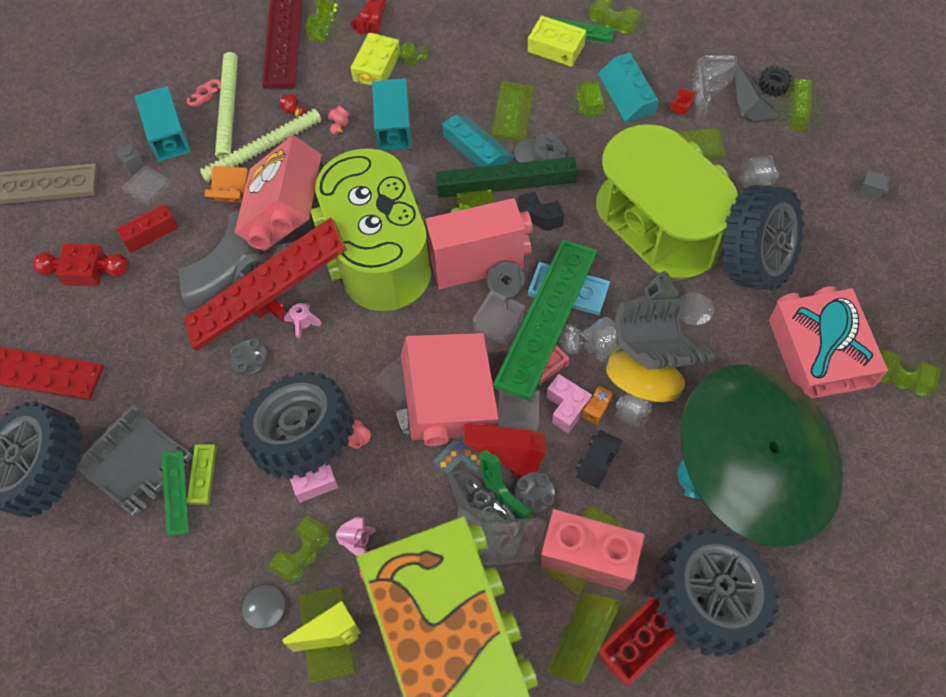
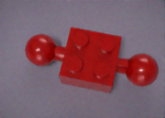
(80, 264)

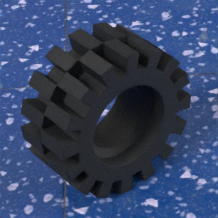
(777, 74)

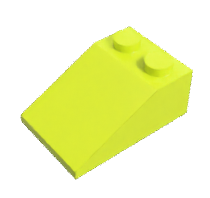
(328, 630)

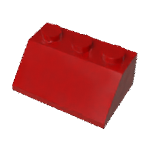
(146, 227)

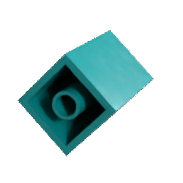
(391, 114)
(162, 124)

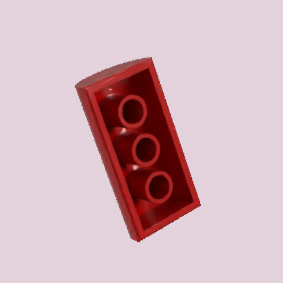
(636, 643)

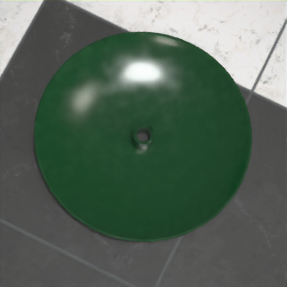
(761, 455)

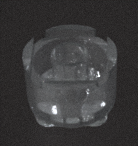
(758, 171)
(602, 339)
(634, 410)

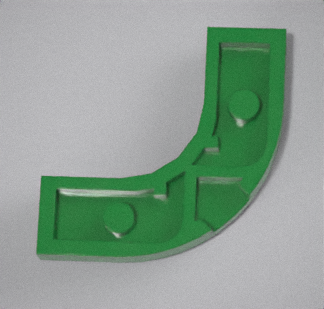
(492, 477)

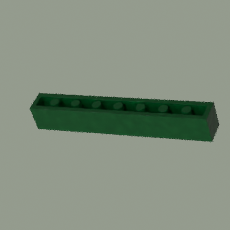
(507, 176)

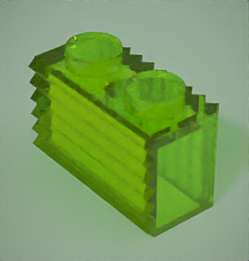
(590, 99)

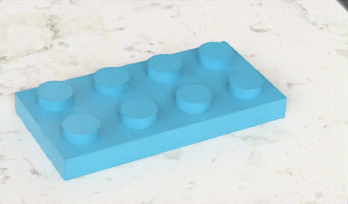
(590, 297)

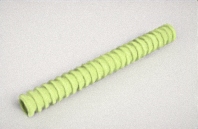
(226, 105)
(264, 143)

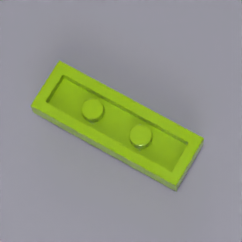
(201, 475)

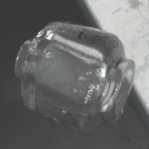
(571, 339)

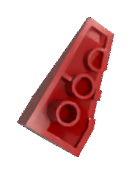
(516, 448)

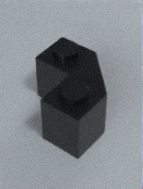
(545, 216)
(598, 458)

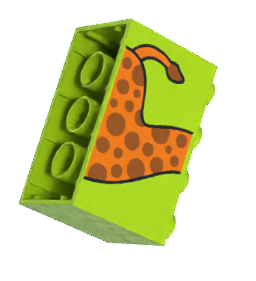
(443, 616)

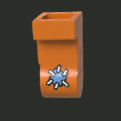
(597, 405)

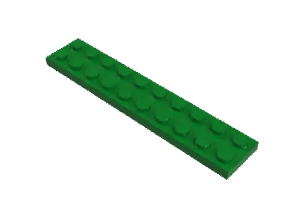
(545, 320)

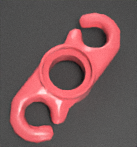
(203, 98)

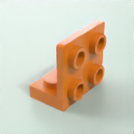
(227, 184)

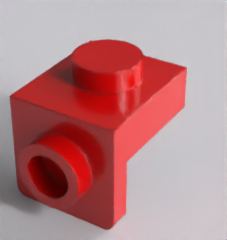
(683, 101)
(275, 308)

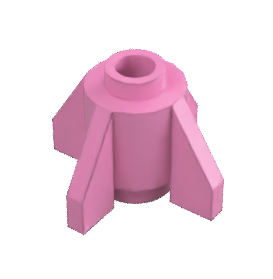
(301, 317)
(355, 535)

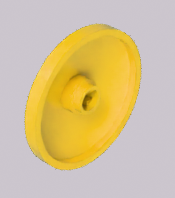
(652, 385)

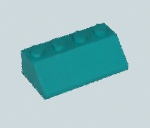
(628, 88)
(474, 142)

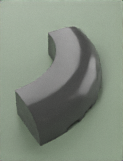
(215, 271)

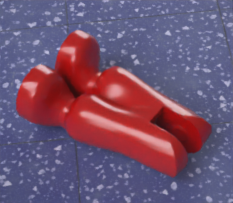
(369, 17)

